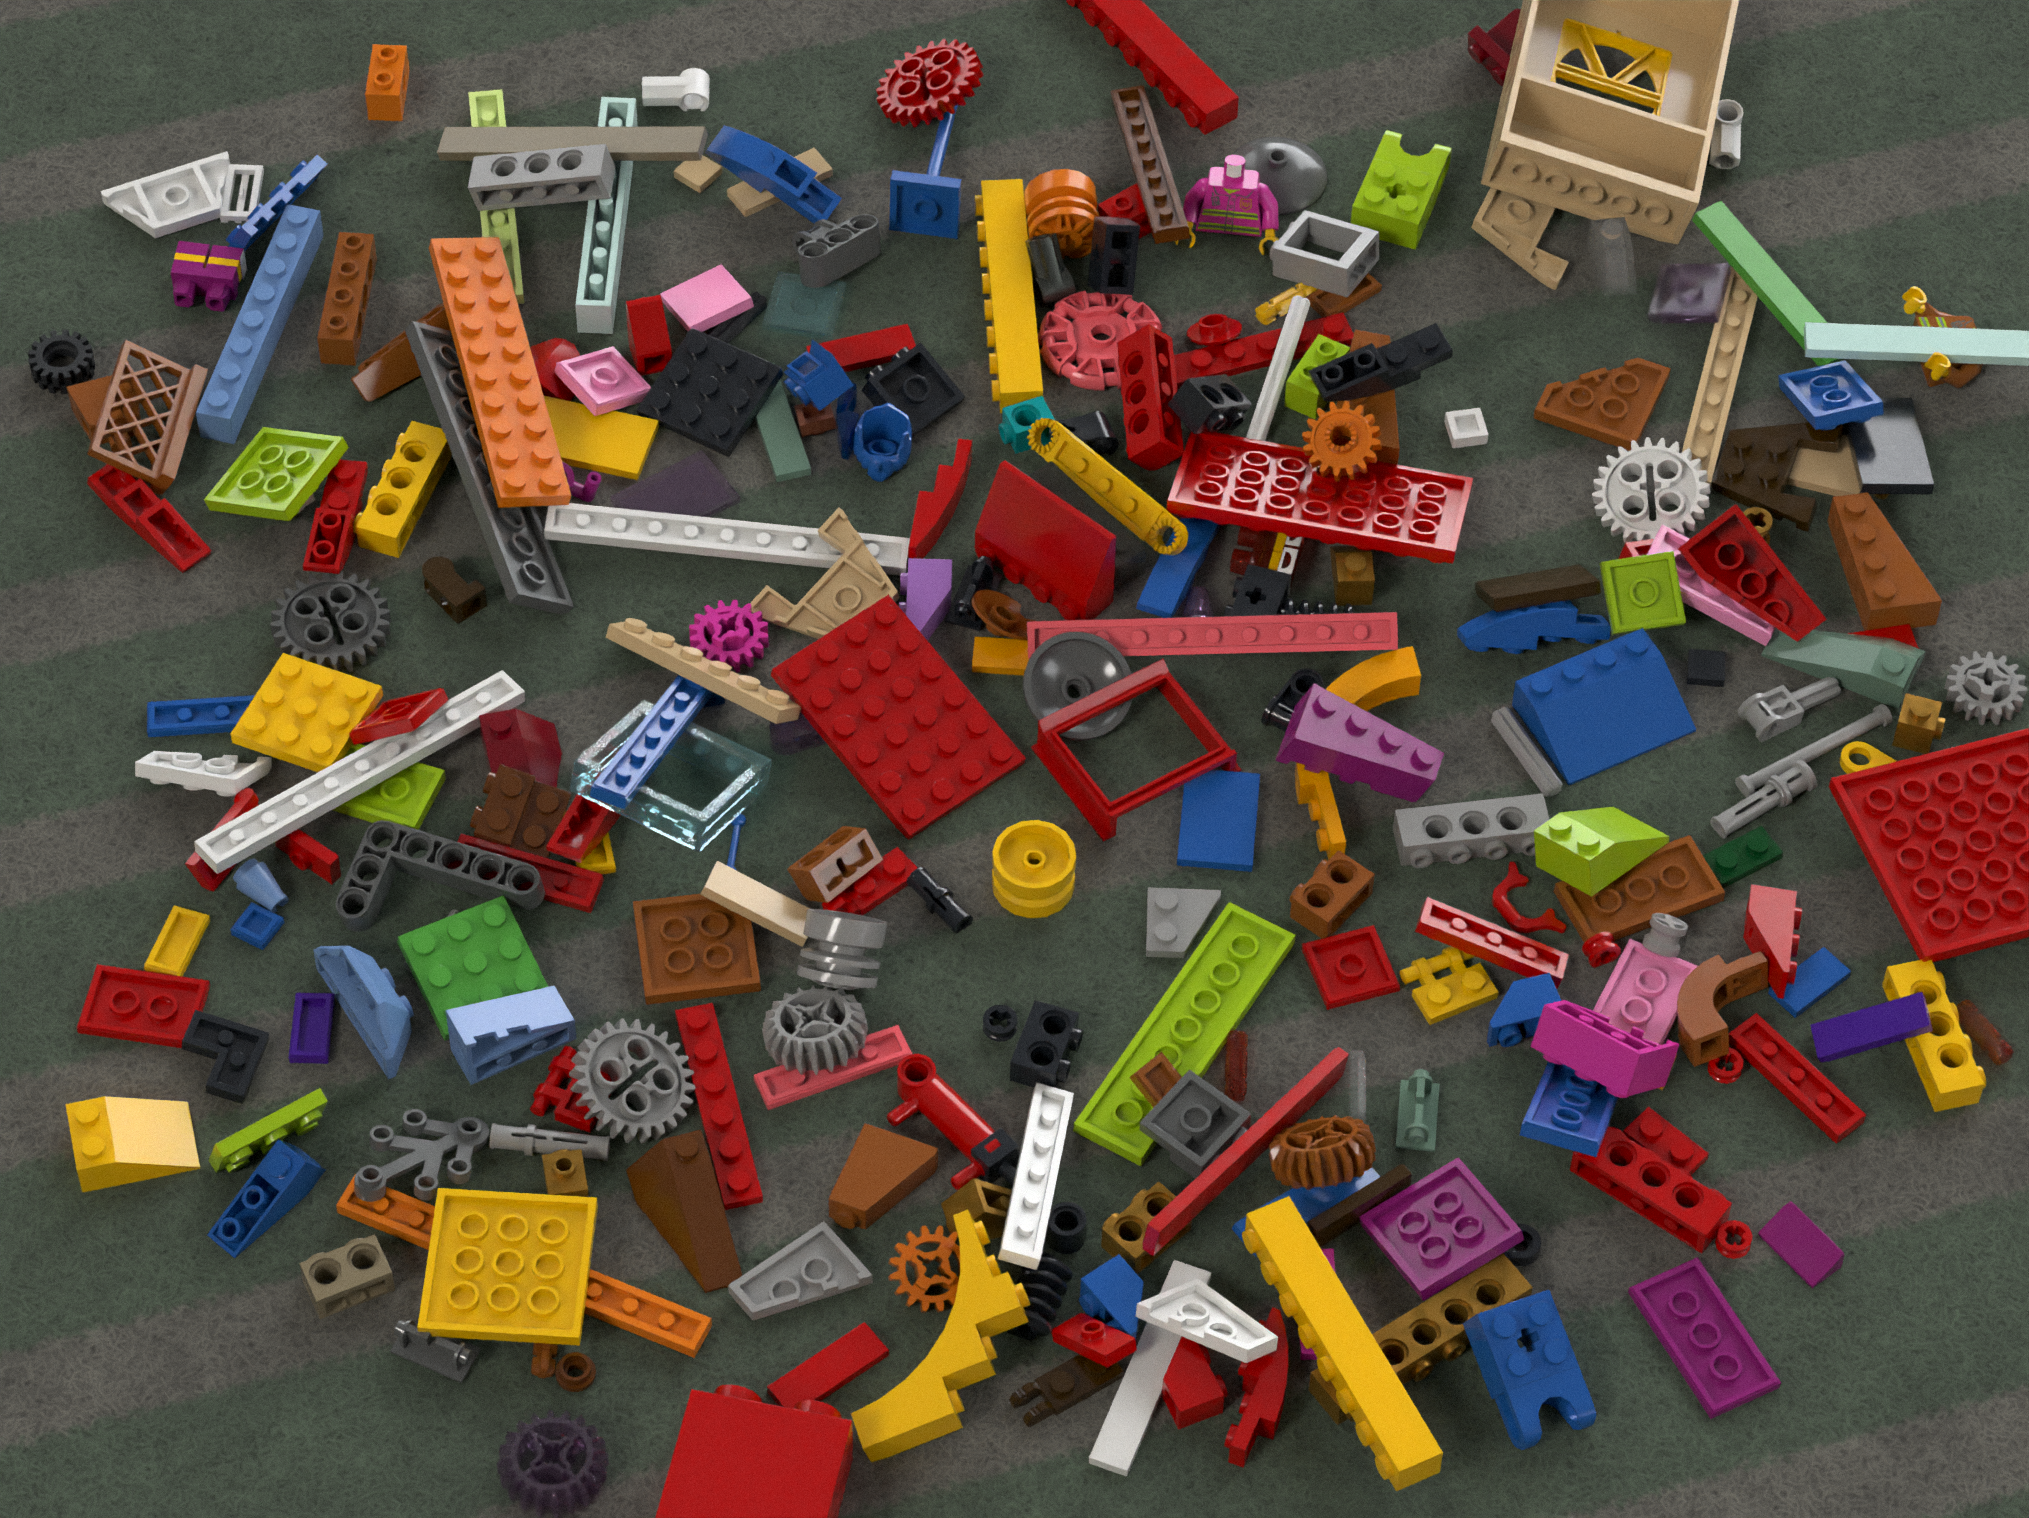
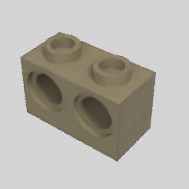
(351, 1284)

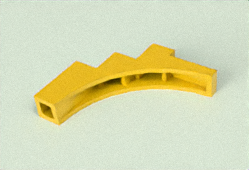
(928, 1399)

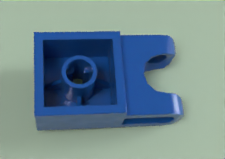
(1530, 1375)

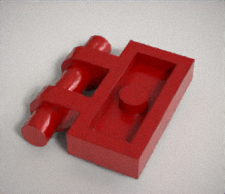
(550, 1093)

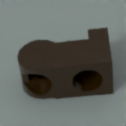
(451, 591)

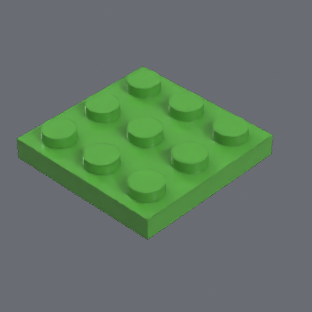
(470, 959)

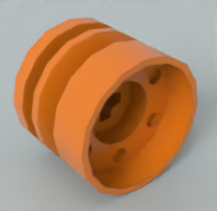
(1064, 205)

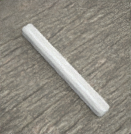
(1278, 368)

